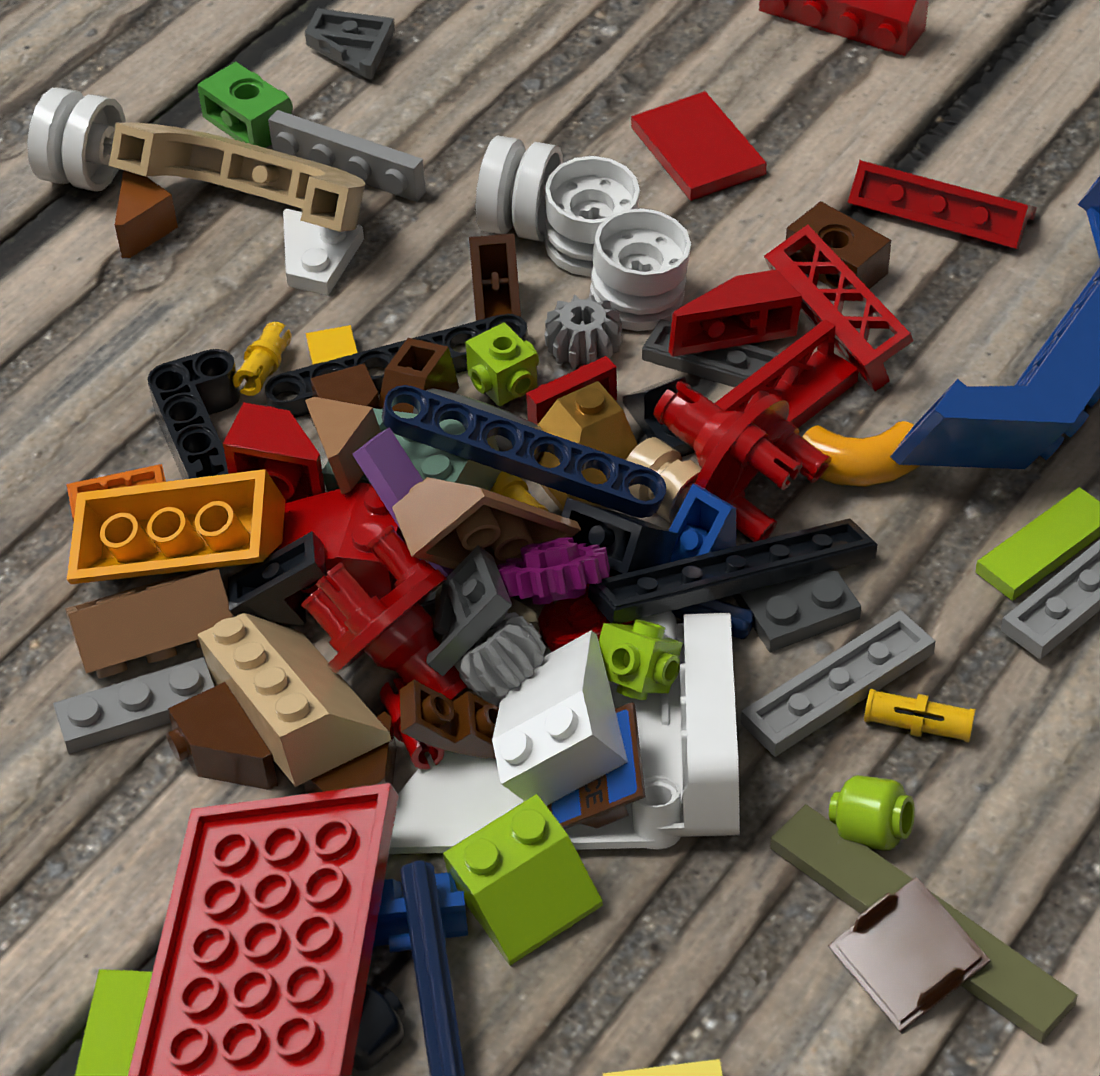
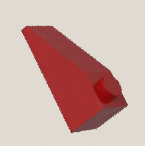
(736, 314)

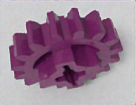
(554, 570)

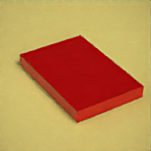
(698, 145)

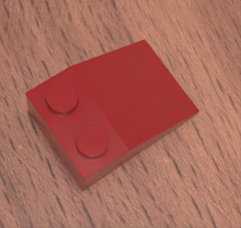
(345, 527)

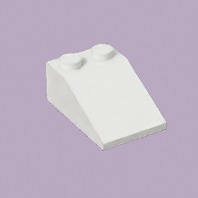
(559, 725)

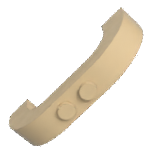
(324, 193)

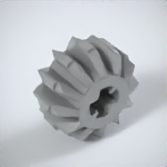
(582, 331)
(502, 658)

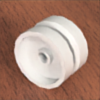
(73, 138)
(514, 187)

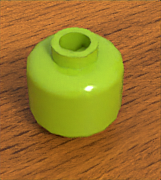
(872, 812)

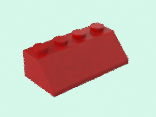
(877, 23)

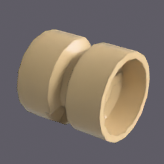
(676, 474)

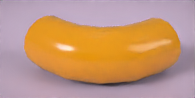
(861, 459)

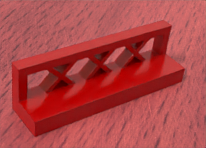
(940, 204)
(817, 305)
(808, 378)

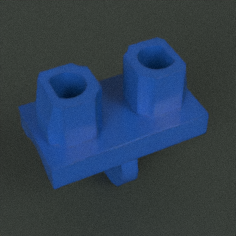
(392, 918)

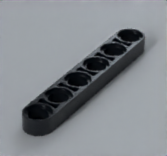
(300, 382)

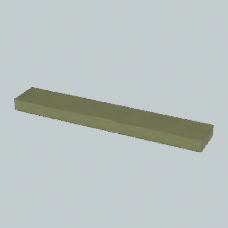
(863, 877)

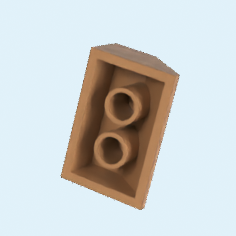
(449, 519)
(147, 620)

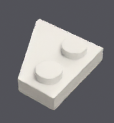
(316, 254)

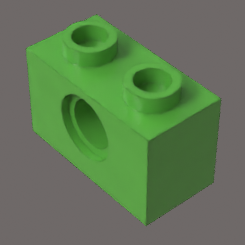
(242, 104)

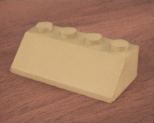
(290, 696)

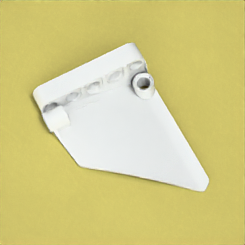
(684, 751)

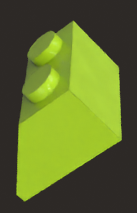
(522, 879)

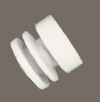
(578, 201)
(640, 266)

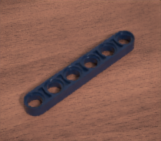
(520, 459)

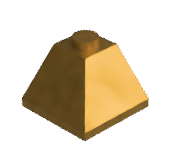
(592, 420)

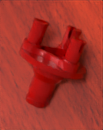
(738, 446)
(389, 629)

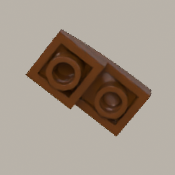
(455, 726)

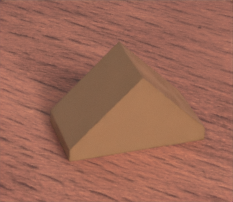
(343, 431)

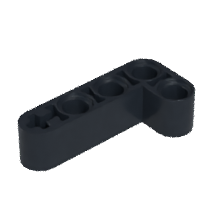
(183, 398)

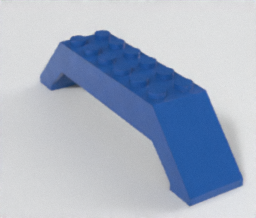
(1023, 421)

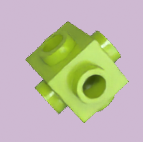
(502, 364)
(639, 658)

